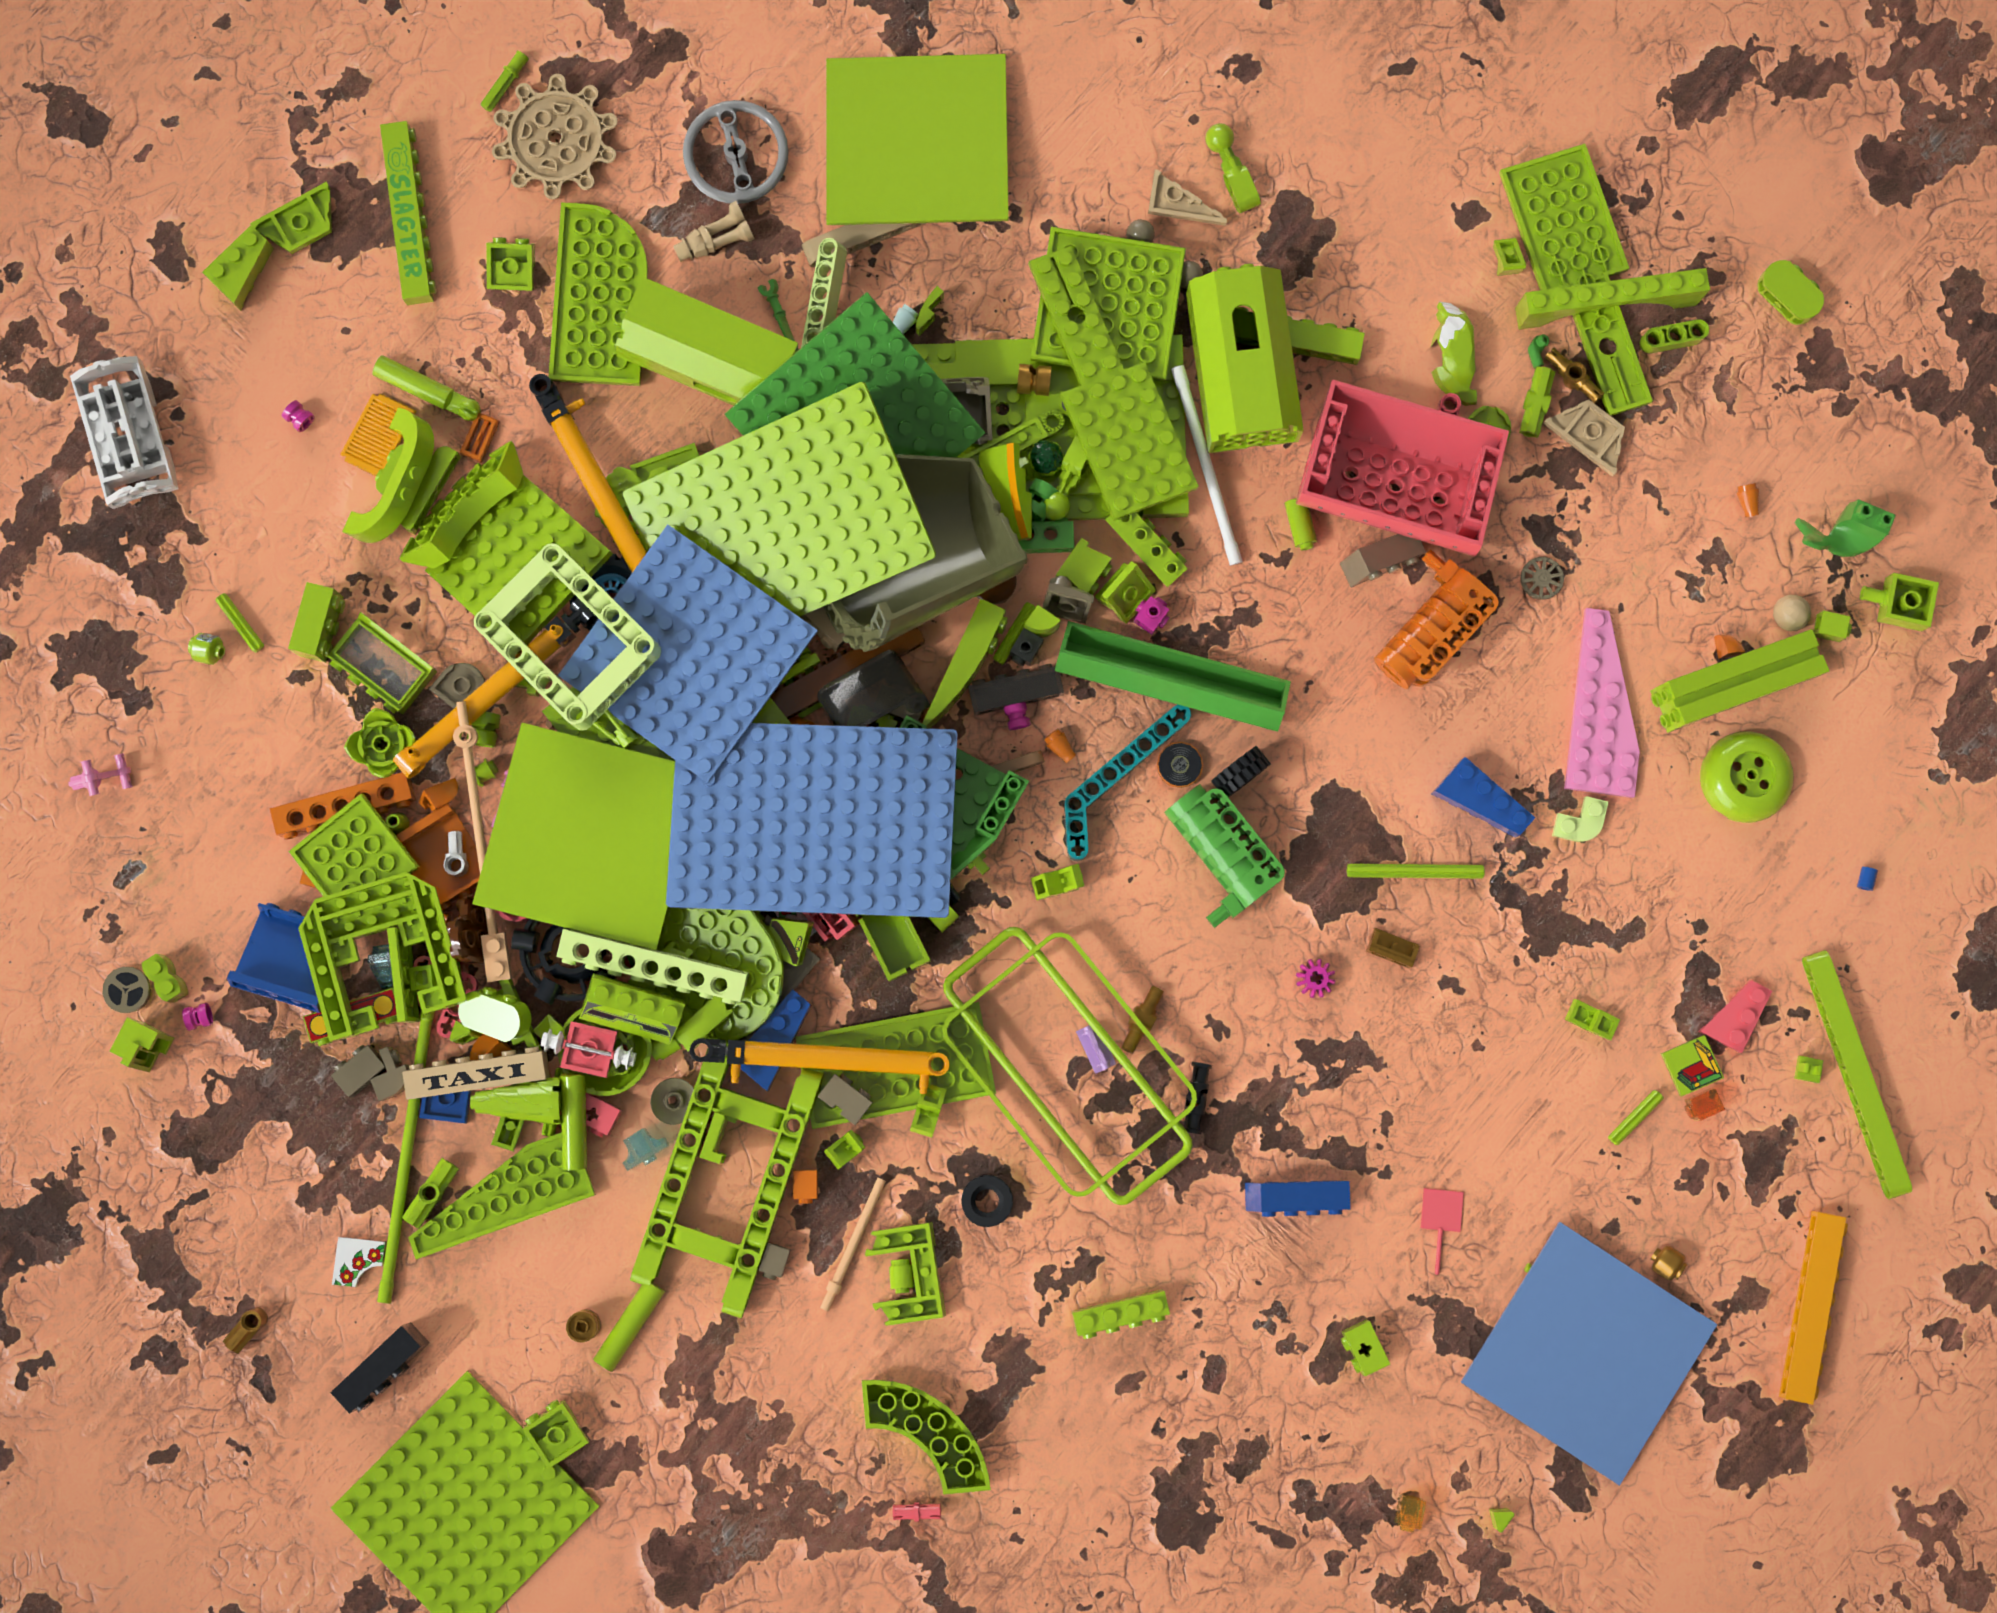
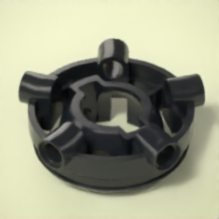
(527, 941)

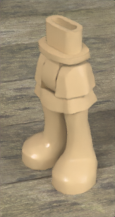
(700, 240)

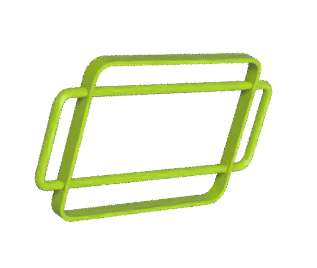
(1100, 1181)

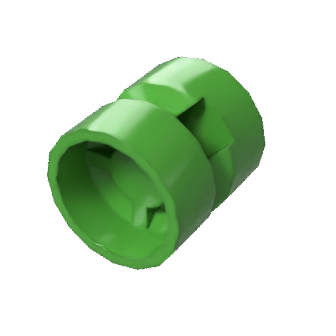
(1040, 490)

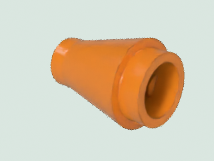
(1749, 499)
(1060, 745)

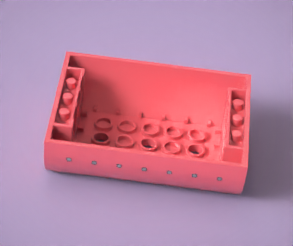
(1405, 446)

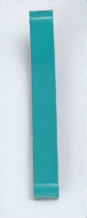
(1121, 771)

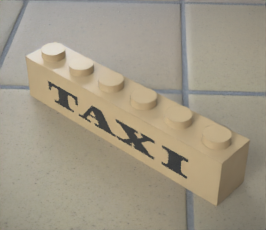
(476, 1074)

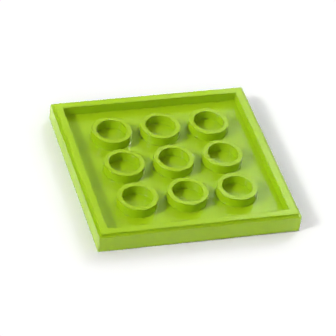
(352, 850)

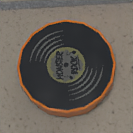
(1179, 764)

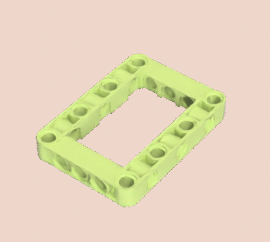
(611, 681)

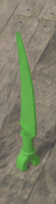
(779, 313)

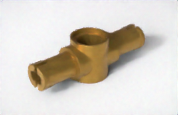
(1582, 383)
(1147, 1015)

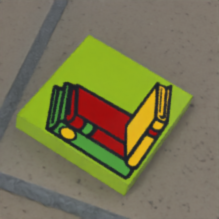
(1692, 1065)

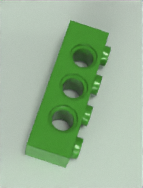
(1040, 544)

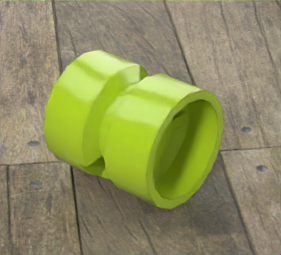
(486, 727)

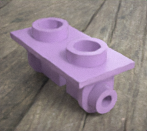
(1096, 1051)

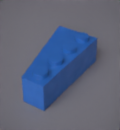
(1482, 798)
(779, 1028)
(1297, 1196)

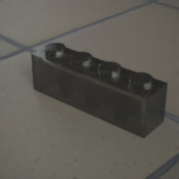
(1020, 688)

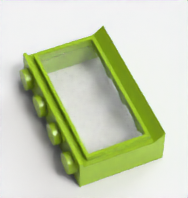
(381, 664)

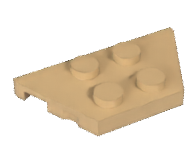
(1591, 433)

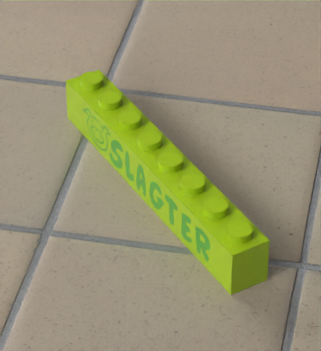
(406, 212)

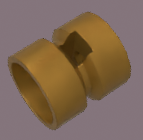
(1034, 379)
(583, 1326)

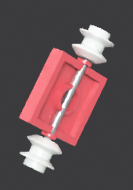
(588, 1049)

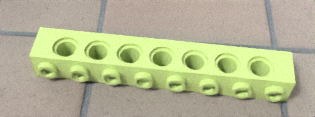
(735, 979)

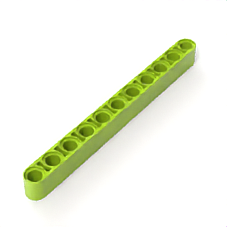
(1857, 1074)

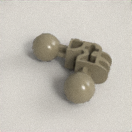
(1144, 231)

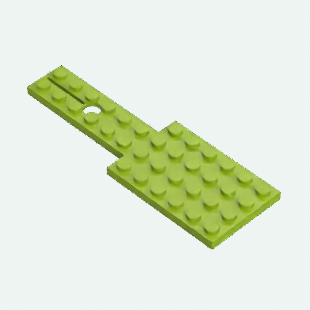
(1575, 244)
(1114, 407)

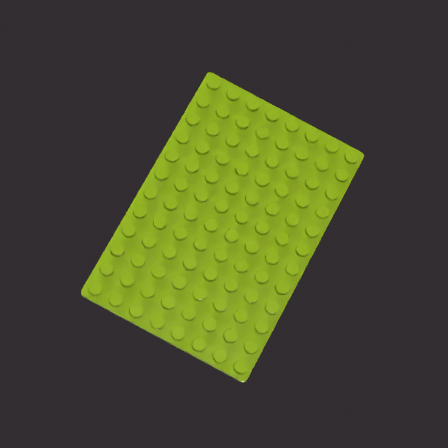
(796, 505)

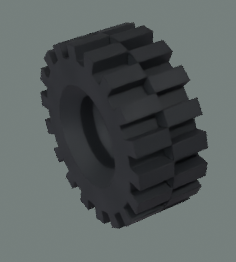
(1241, 771)

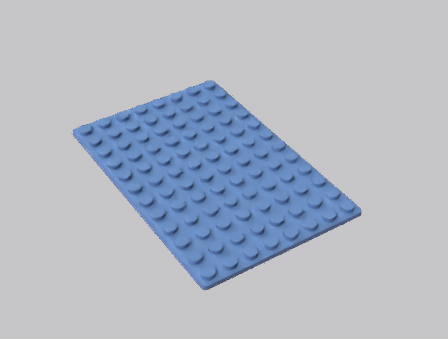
(818, 823)

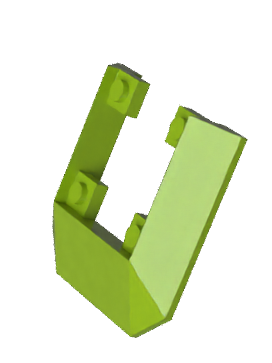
(364, 910)

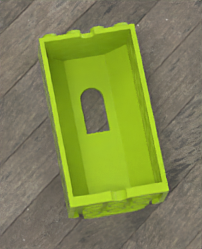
(698, 343)
(1244, 393)

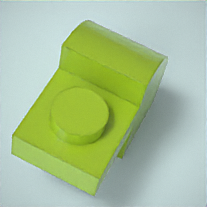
(1057, 882)

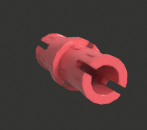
(917, 1511)

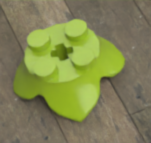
(363, 744)

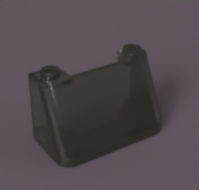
(871, 692)

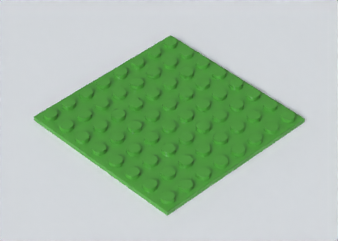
(867, 348)

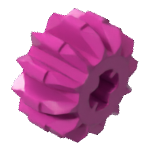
(1318, 970)

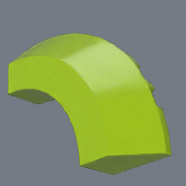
(463, 508)

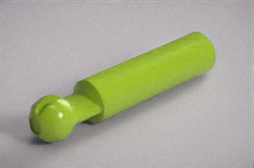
(425, 388)

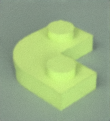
(1585, 827)

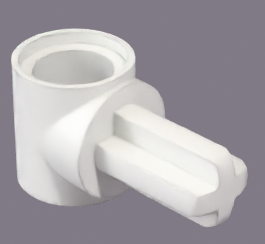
(455, 853)

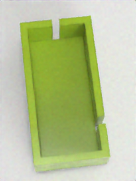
(894, 943)

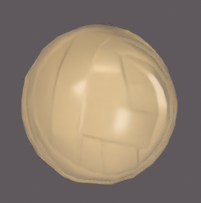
(1792, 612)

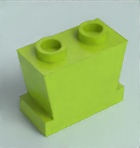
(1085, 567)

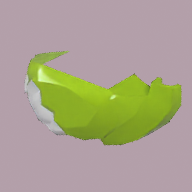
(1457, 344)

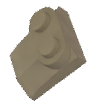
(1067, 601)

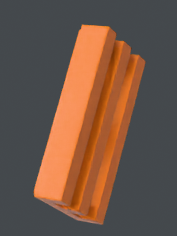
(472, 455)

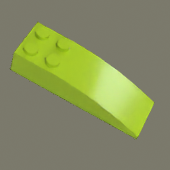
(968, 659)

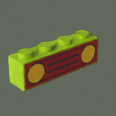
(384, 1009)

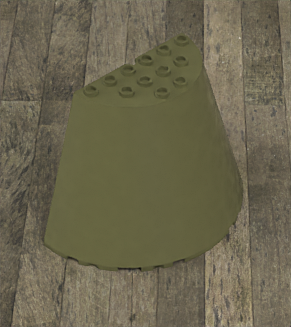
(971, 548)

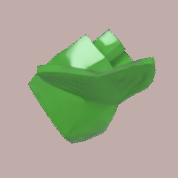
(1855, 531)

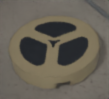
(126, 990)

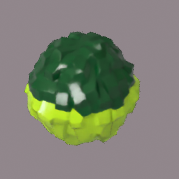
(1045, 458)

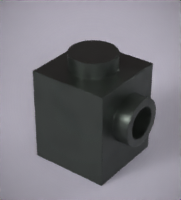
(1026, 648)

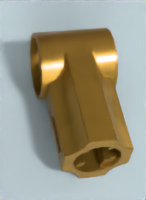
(245, 1330)

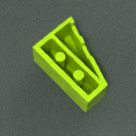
(239, 266)

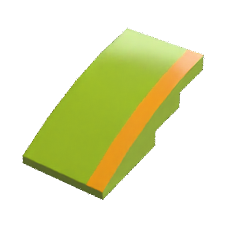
(1008, 485)

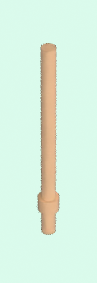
(834, 1286)

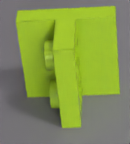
(1125, 591)

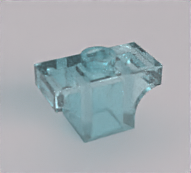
(381, 965)
(642, 1148)

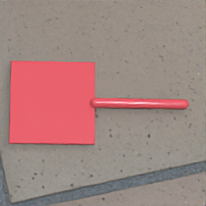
(1441, 1212)

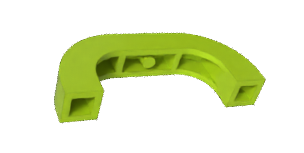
(402, 484)

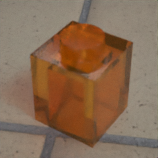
(1703, 1105)

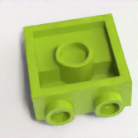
(510, 264)
(555, 1433)

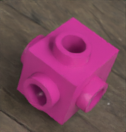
(1146, 620)

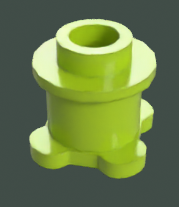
(485, 771)

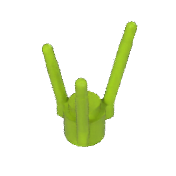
(624, 734)

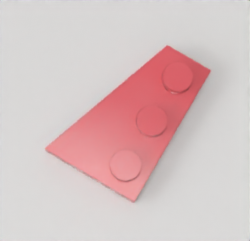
(1738, 1018)

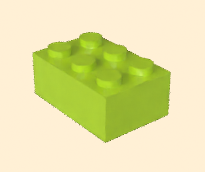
(316, 622)

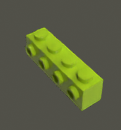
(1149, 547)
(1121, 1312)

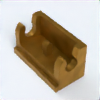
(1393, 948)

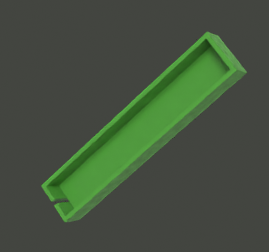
(1173, 676)

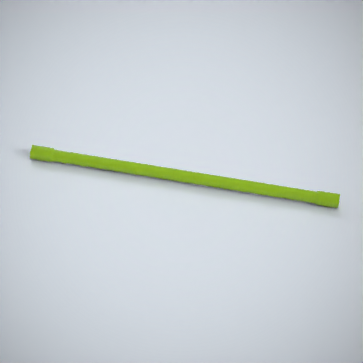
(387, 1282)

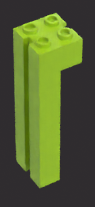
(1738, 680)

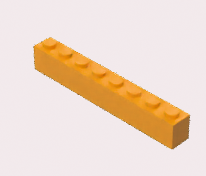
(1813, 1307)

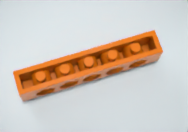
(284, 814)

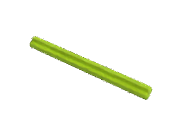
(1415, 871)

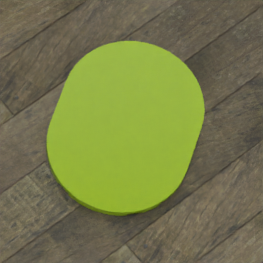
(734, 941)

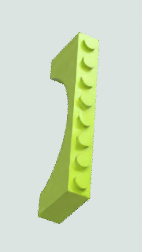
(1671, 289)

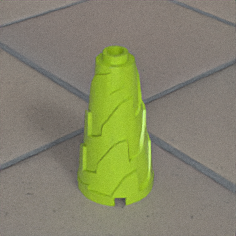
(522, 1101)

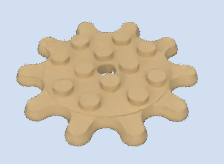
(548, 114)

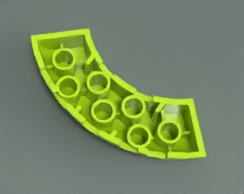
(930, 1426)

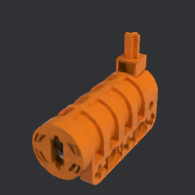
(1436, 624)

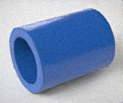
(1867, 878)

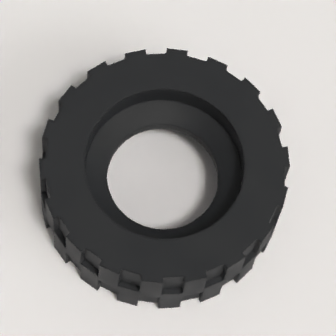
(969, 1196)

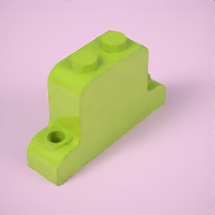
(436, 476)

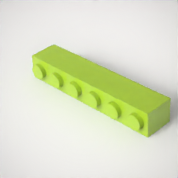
(1306, 337)

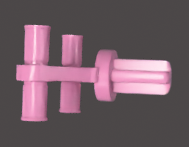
(92, 778)

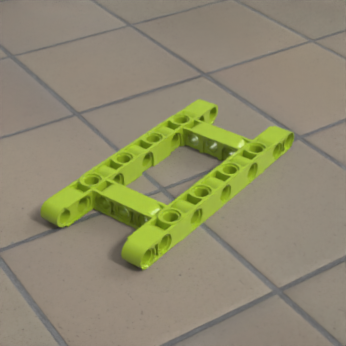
(769, 1194)

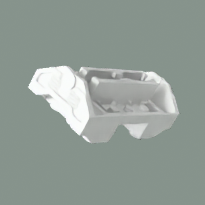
(130, 407)

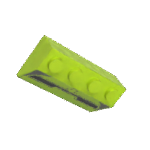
(632, 1009)

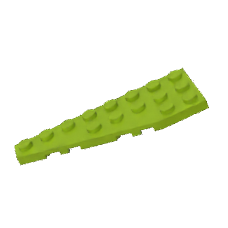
(514, 1192)

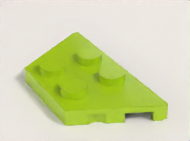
(299, 220)

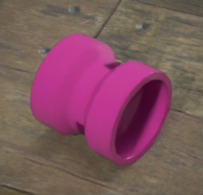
(298, 416)
(1017, 717)
(197, 1016)

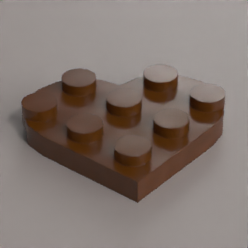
(467, 931)

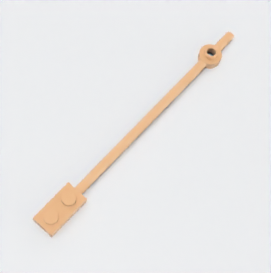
(494, 944)

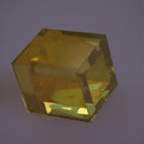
(1410, 1512)

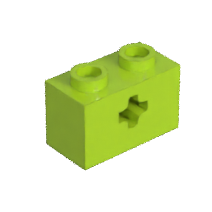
(1375, 1357)

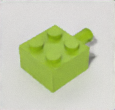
(1904, 601)

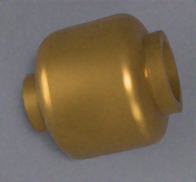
(1668, 1263)

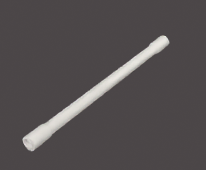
(1230, 545)

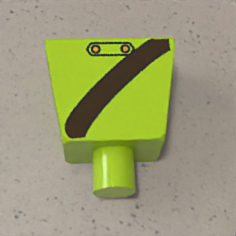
(792, 938)

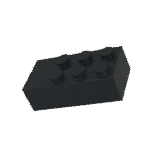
(377, 1370)

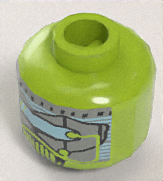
(206, 648)

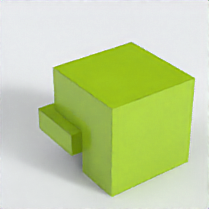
(140, 1044)

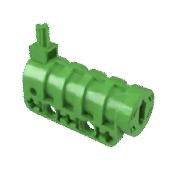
(1223, 850)

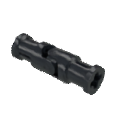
(1199, 1082)

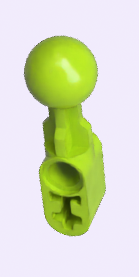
(1236, 176)
(1074, 468)

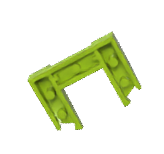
(691, 1025)
(929, 1299)

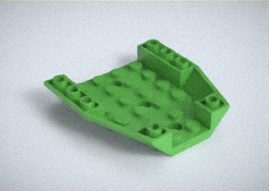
(980, 804)

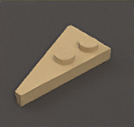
(1172, 201)

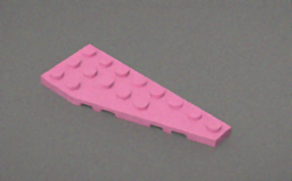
(1603, 735)

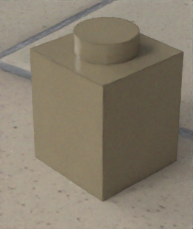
(774, 1261)

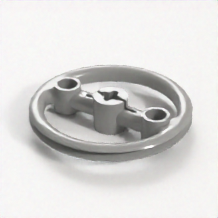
(729, 109)

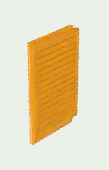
(372, 437)

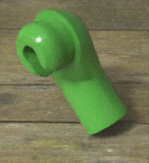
(1536, 348)

